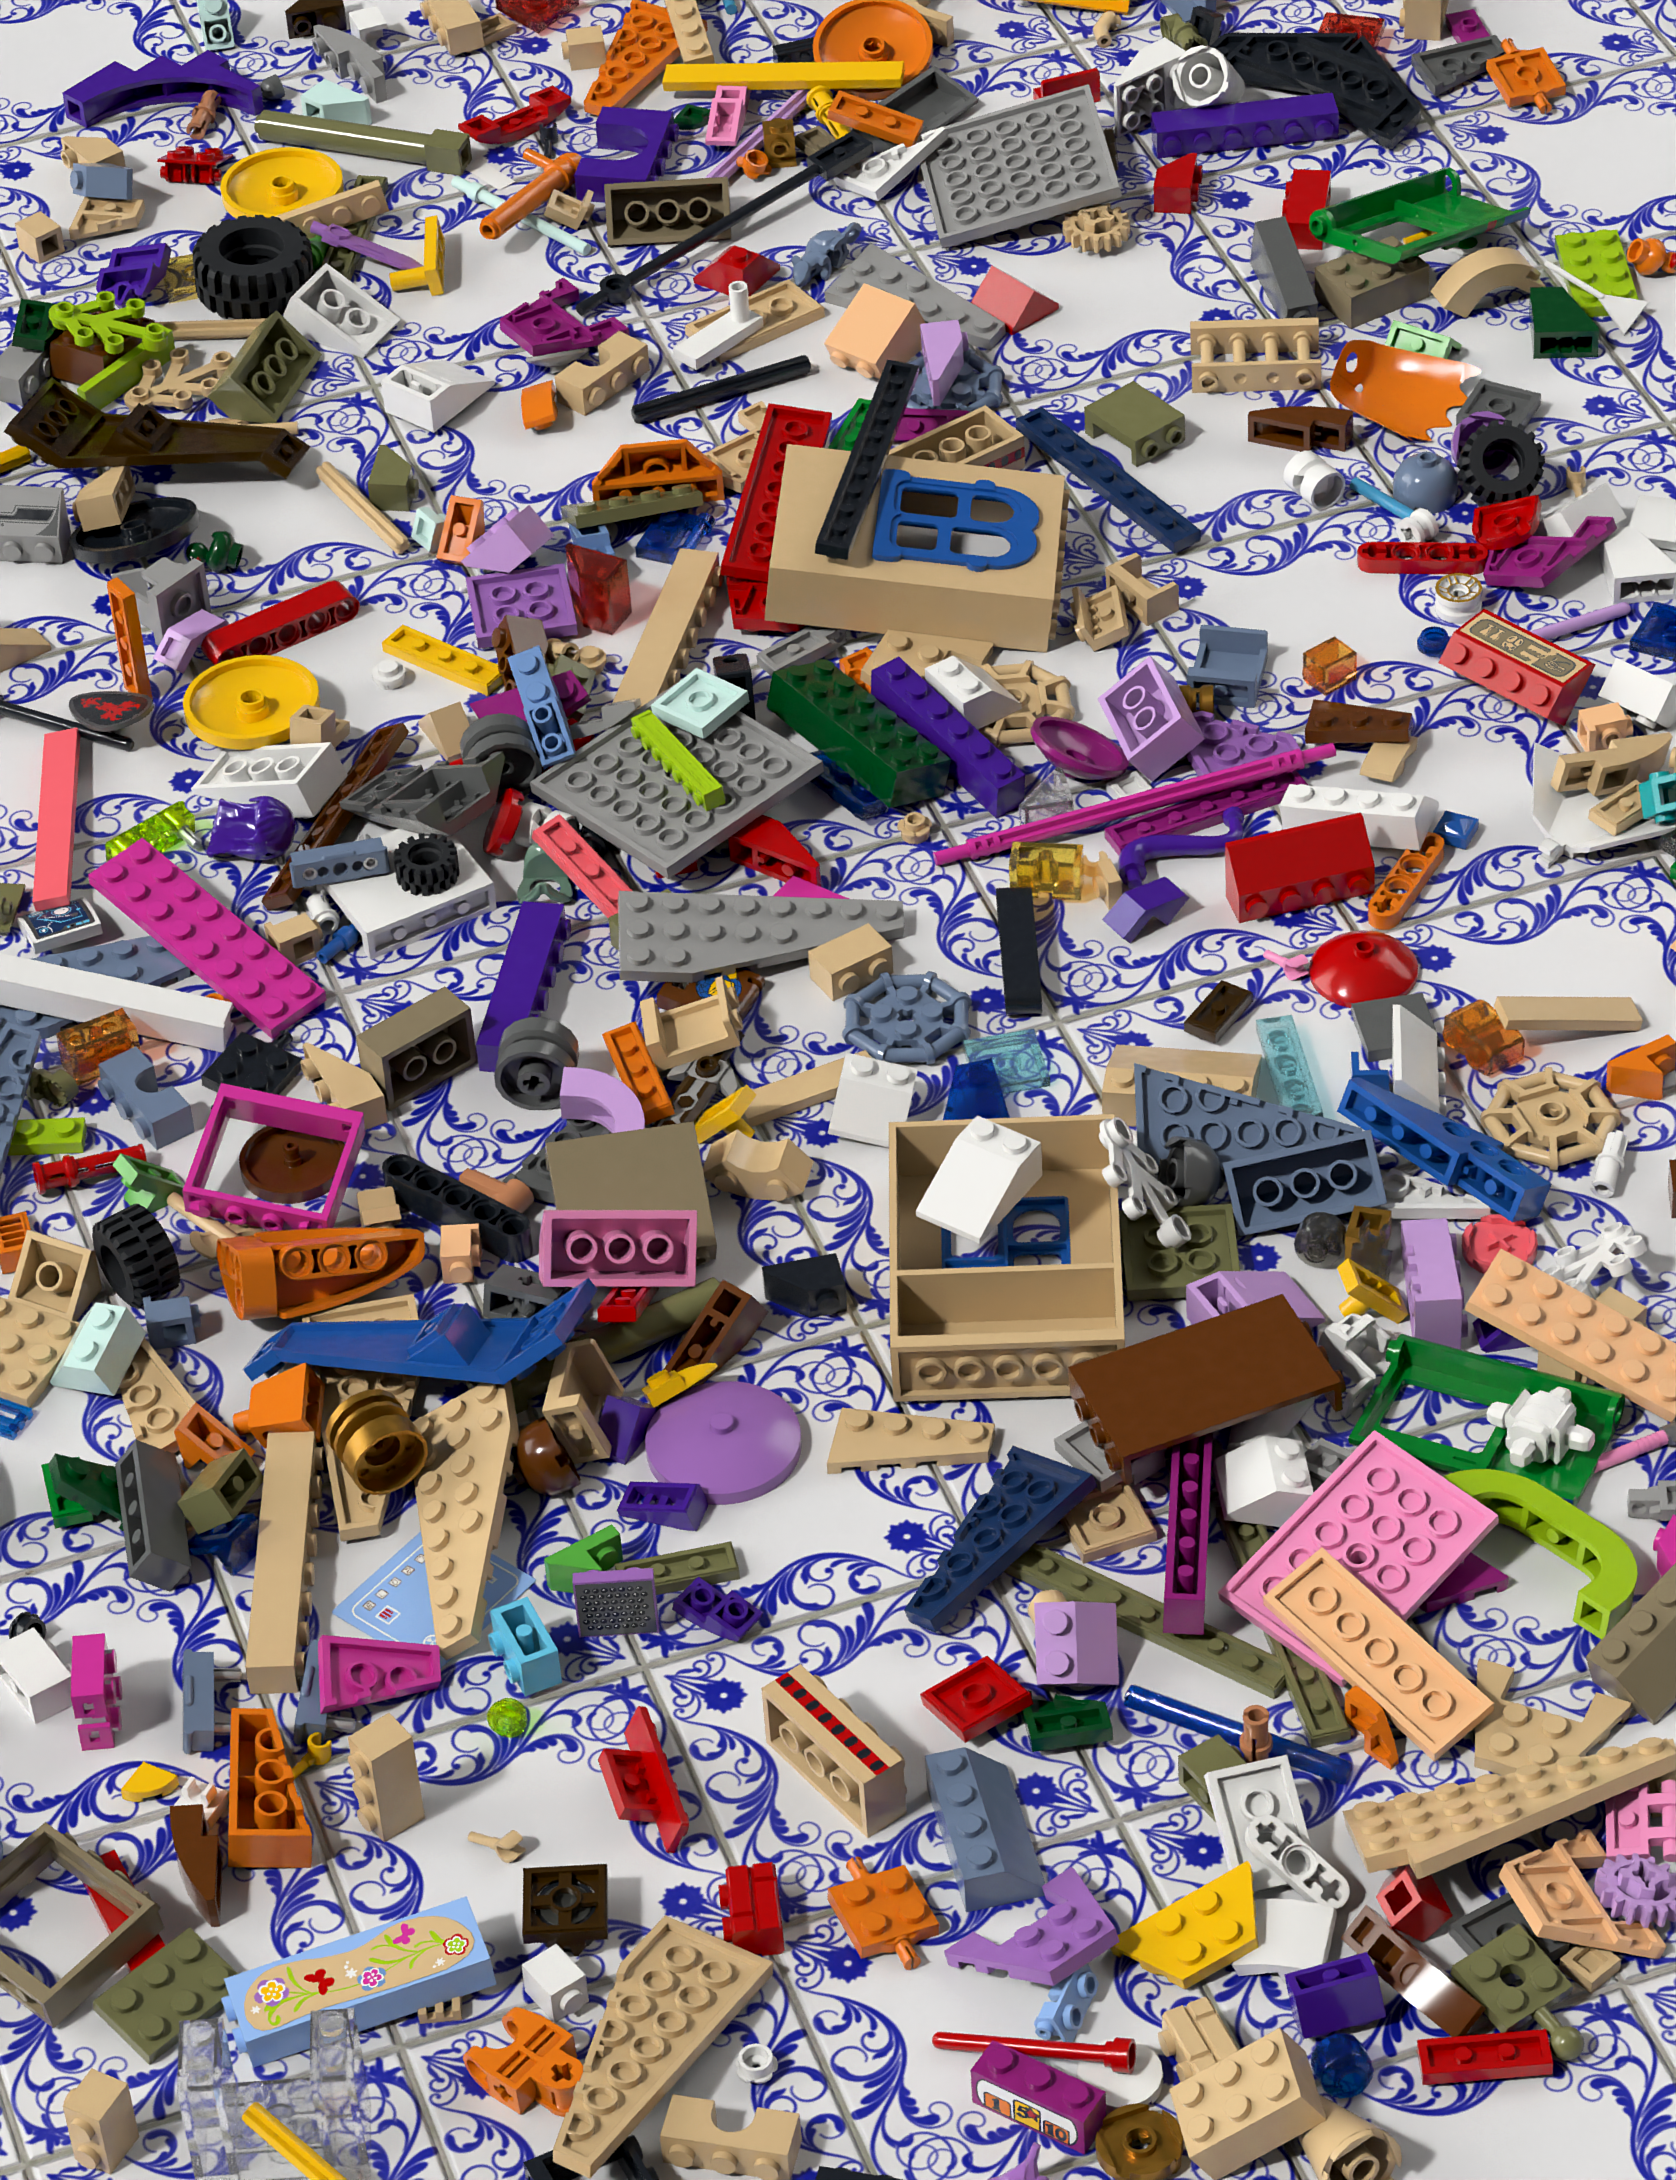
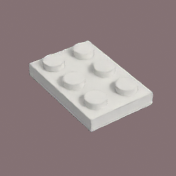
(1254, 1790)

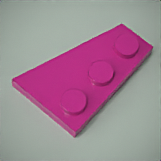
(373, 1670)

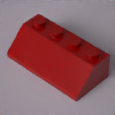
(1299, 868)

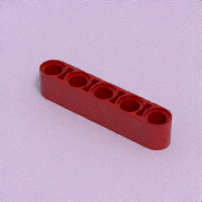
(283, 624)

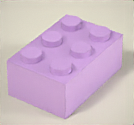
(1151, 718)

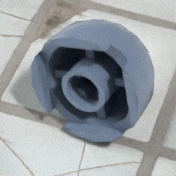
(1426, 482)

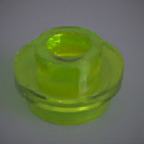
(511, 1710)

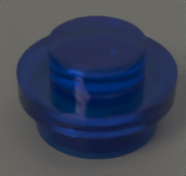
(1433, 641)

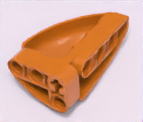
(312, 1268)

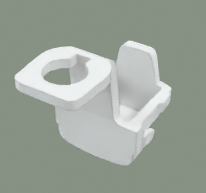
(1344, 1357)

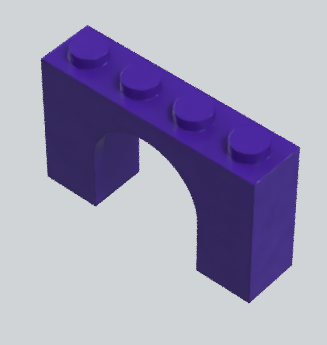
(632, 130)

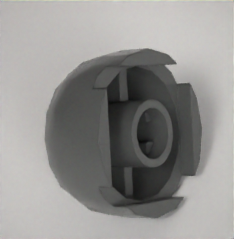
(1191, 1171)

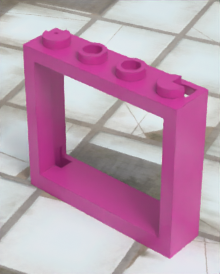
(280, 1113)

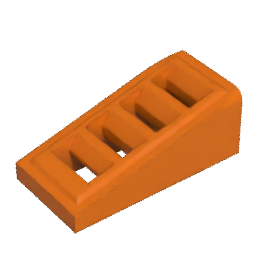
(12, 1236)

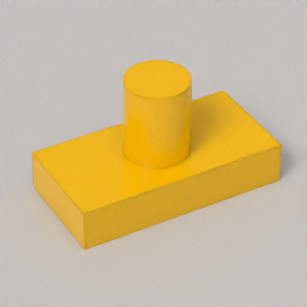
(726, 1115)
(1369, 1292)

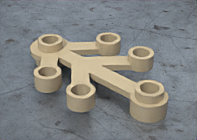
(180, 385)

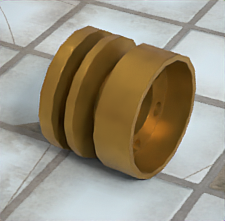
(376, 1441)

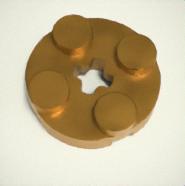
(1137, 2122)

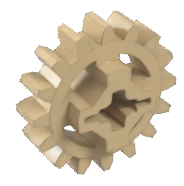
(1096, 228)

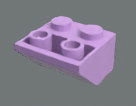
(508, 541)

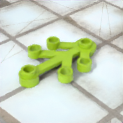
(70, 317)

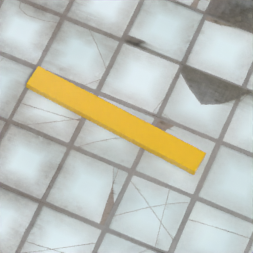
(784, 75)

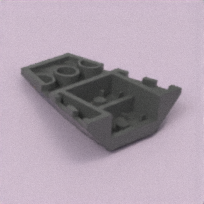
(430, 800)

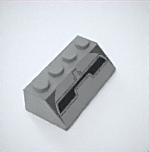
(33, 524)

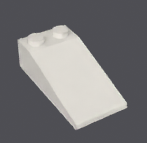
(293, 773)

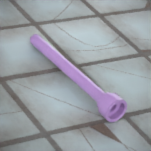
(1583, 621)

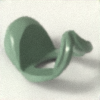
(540, 867)

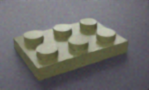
(169, 1987)

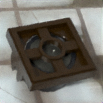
(565, 1906)

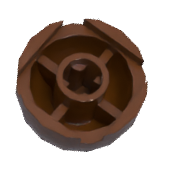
(543, 1460)

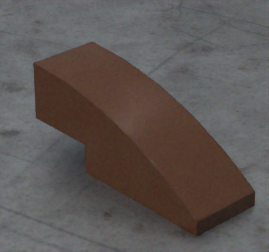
(1301, 427)
(198, 1859)

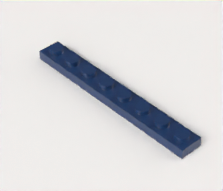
(1108, 480)

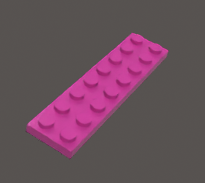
(207, 938)

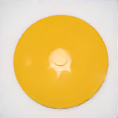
(279, 181)
(248, 701)

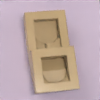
(1387, 759)

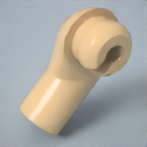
(1101, 28)

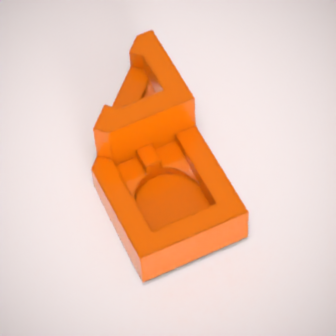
(1369, 1718)

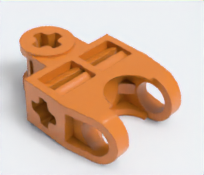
(531, 2068)

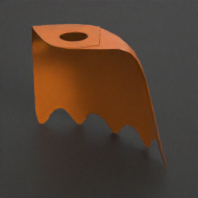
(1400, 387)

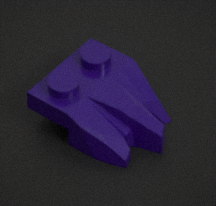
(134, 271)

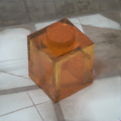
(1329, 666)

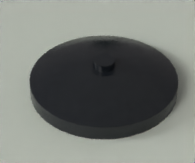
(145, 530)

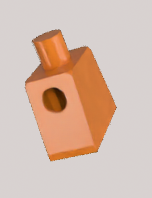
(284, 1404)

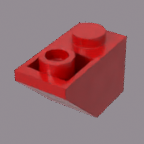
(1178, 185)
(1413, 1903)

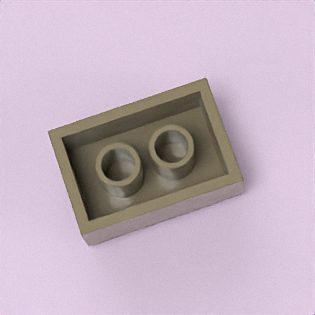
(1365, 288)
(418, 1047)

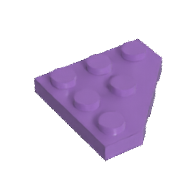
(1234, 744)

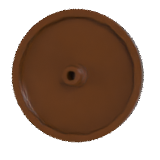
(289, 1165)

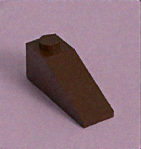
(719, 1330)

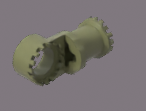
(1182, 34)
(56, 1086)

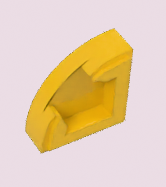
(148, 1782)

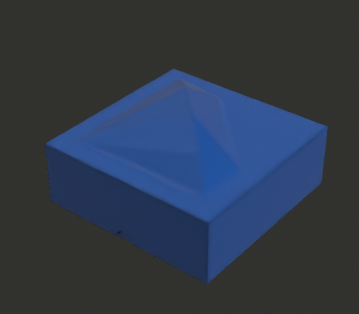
(1457, 829)

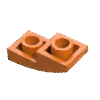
(539, 405)

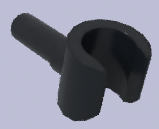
(548, 137)

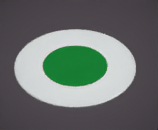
(1470, 245)

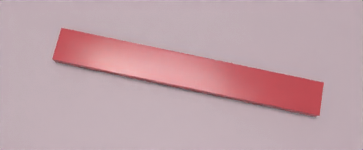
(56, 820)

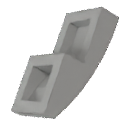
(611, 714)

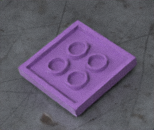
(526, 593)

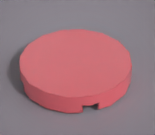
(1495, 1232)

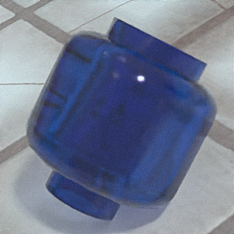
(1342, 2065)

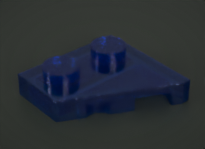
(975, 1092)

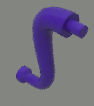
(1135, 854)

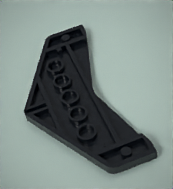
(1333, 63)

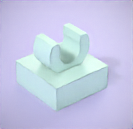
(428, 528)

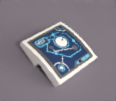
(60, 925)

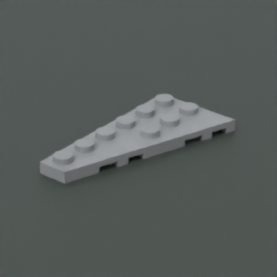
(931, 298)

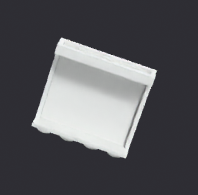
(395, 918)

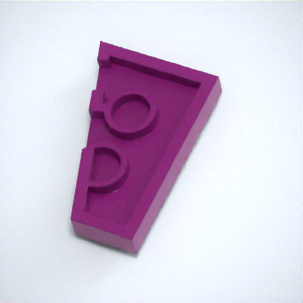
(569, 688)

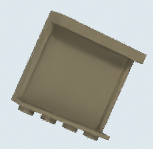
(635, 1172)

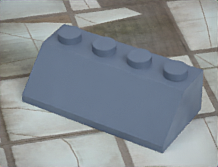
(1304, 1179)
(982, 1829)

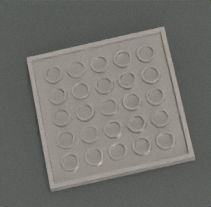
(1019, 167)
(643, 811)

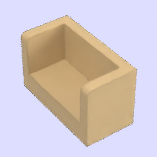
(1139, 595)

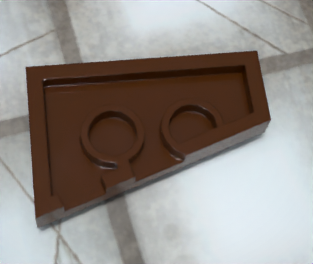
(1355, 724)

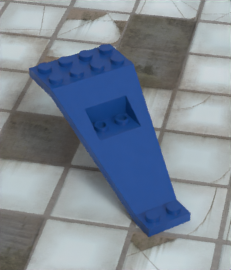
(447, 1346)

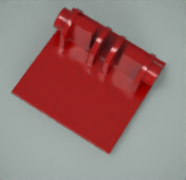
(186, 162)

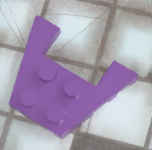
(1052, 1946)

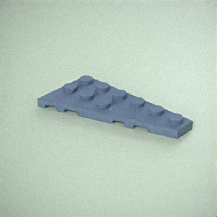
(1223, 1119)

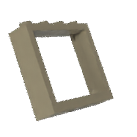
(108, 1957)

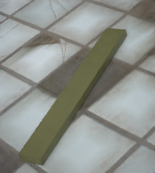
(1145, 1618)
(1307, 1686)

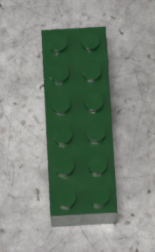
(858, 733)

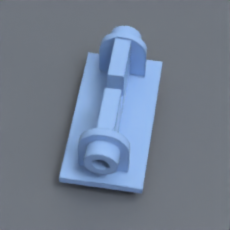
(1067, 2014)

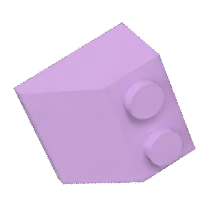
(1076, 1644)

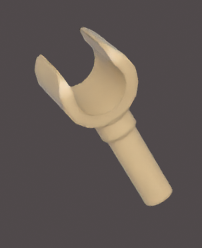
(1576, 480)
(506, 1847)

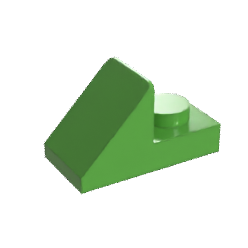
(147, 1182)
(594, 1552)

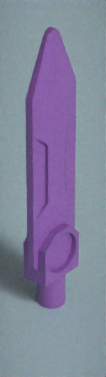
(341, 237)

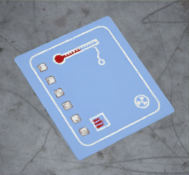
(397, 1599)

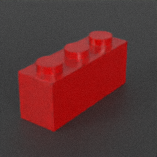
(1304, 195)

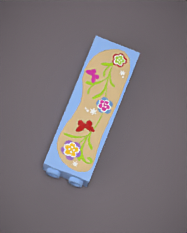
(376, 1972)

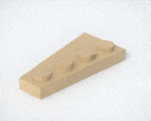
(154, 1399)
(886, 1438)

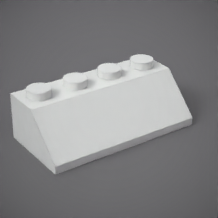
(1389, 818)

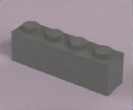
(151, 1517)

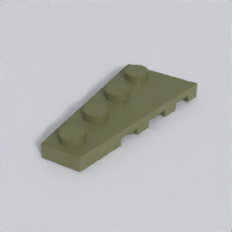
(630, 507)

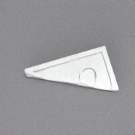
(891, 166)
(1422, 1199)

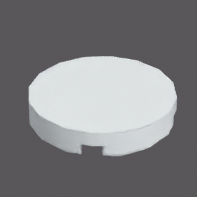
(1124, 2088)

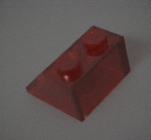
(598, 588)

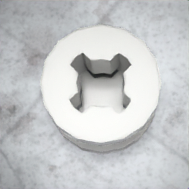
(1418, 527)

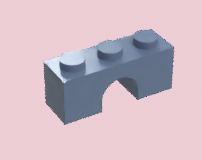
(133, 1088)

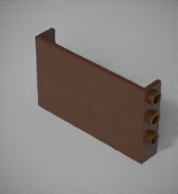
(1200, 1381)

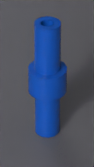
(341, 940)

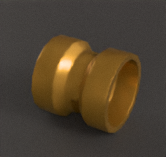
(1206, 697)

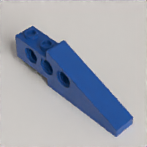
(1447, 1150)

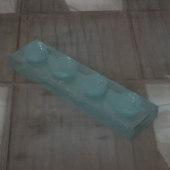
(1288, 1064)

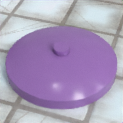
(725, 1438)

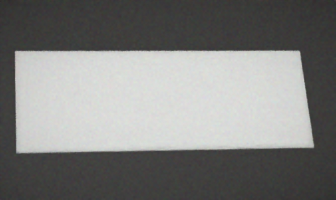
(489, 174)

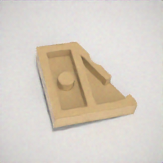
(105, 216)

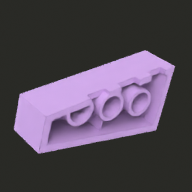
(1433, 1282)

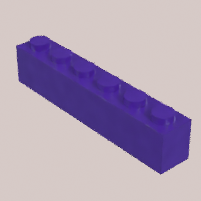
(1245, 125)
(974, 759)
(524, 974)

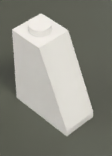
(1636, 568)

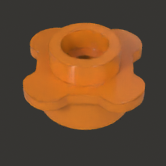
(754, 163)

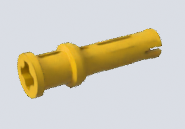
(824, 100)

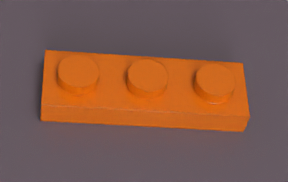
(875, 119)

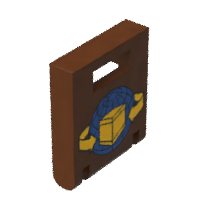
(746, 984)

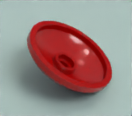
(1362, 968)

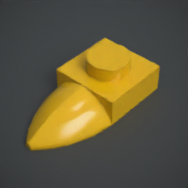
(667, 1385)

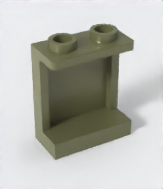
(1137, 421)

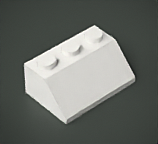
(1417, 1061)

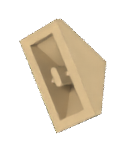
(445, 729)

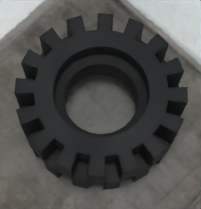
(416, 876)

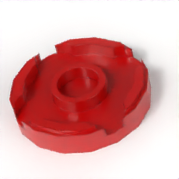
(503, 822)

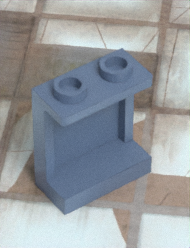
(1231, 662)

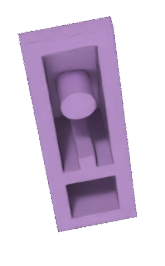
(943, 355)

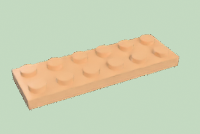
(1578, 1332)
(1378, 1653)

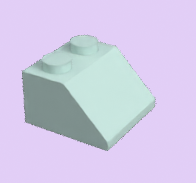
(100, 1350)

